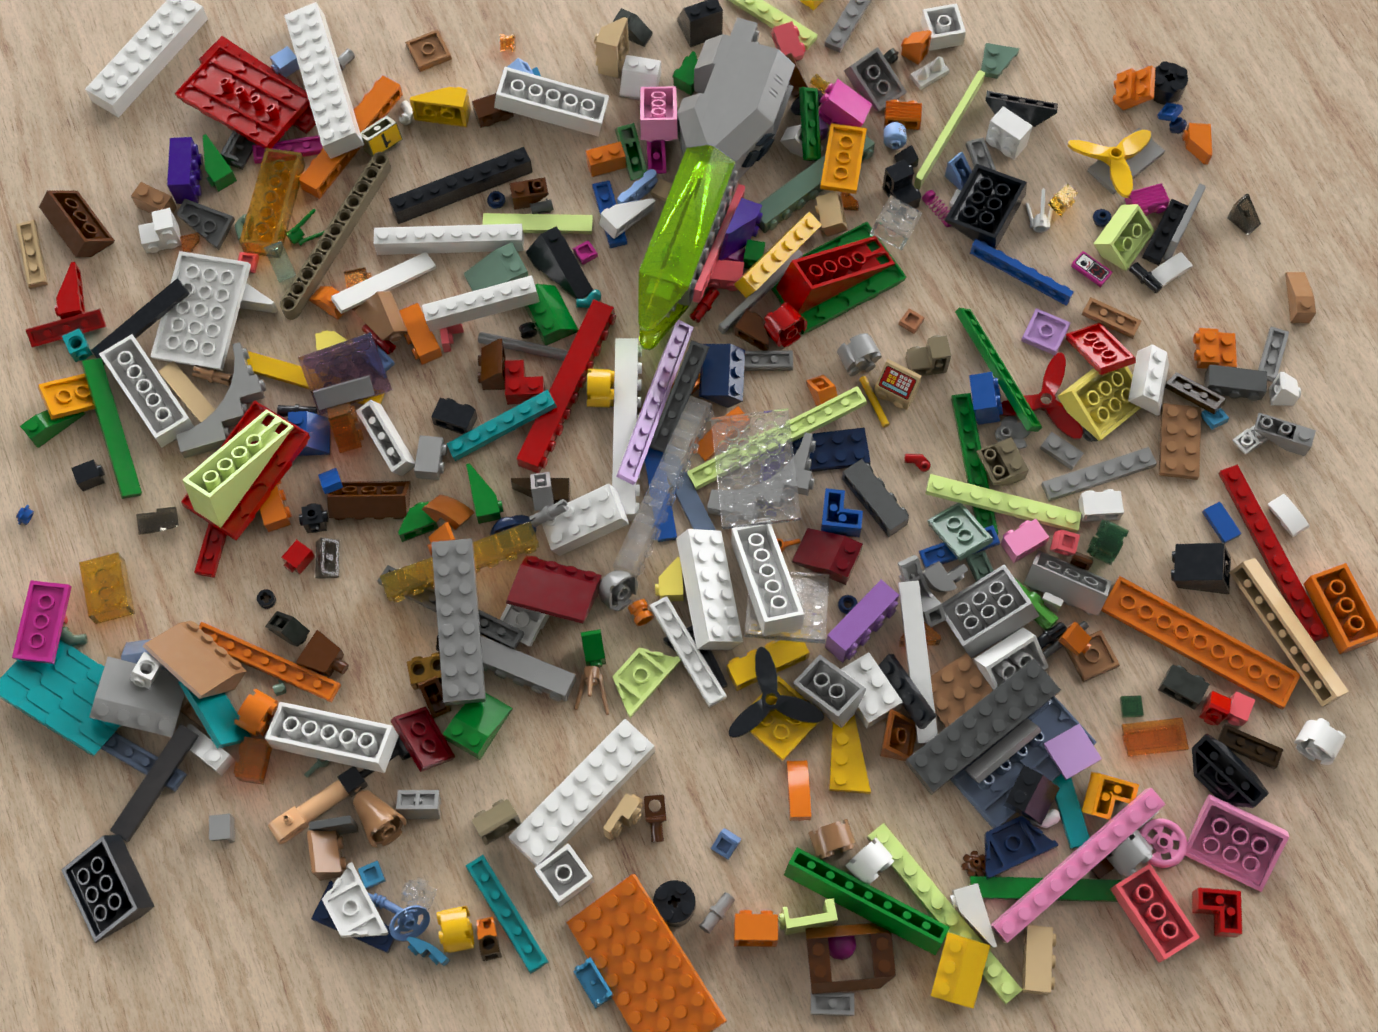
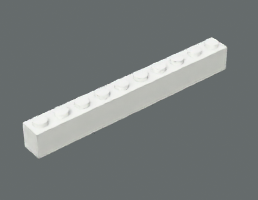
(626, 415)

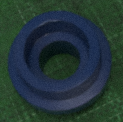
(1178, 125)
(496, 195)
(1101, 222)
(846, 599)

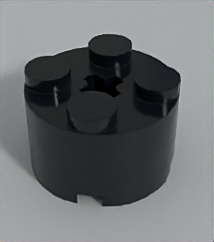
(1169, 82)
(679, 892)

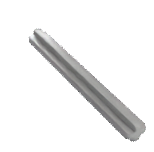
(524, 346)

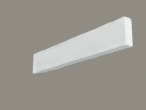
(383, 281)
(687, 651)

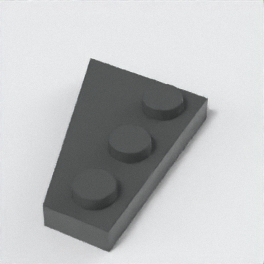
(206, 221)

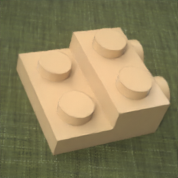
(627, 813)

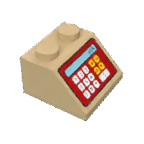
(897, 385)

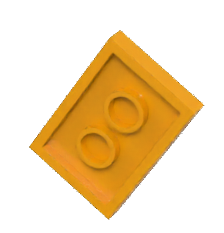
(66, 396)

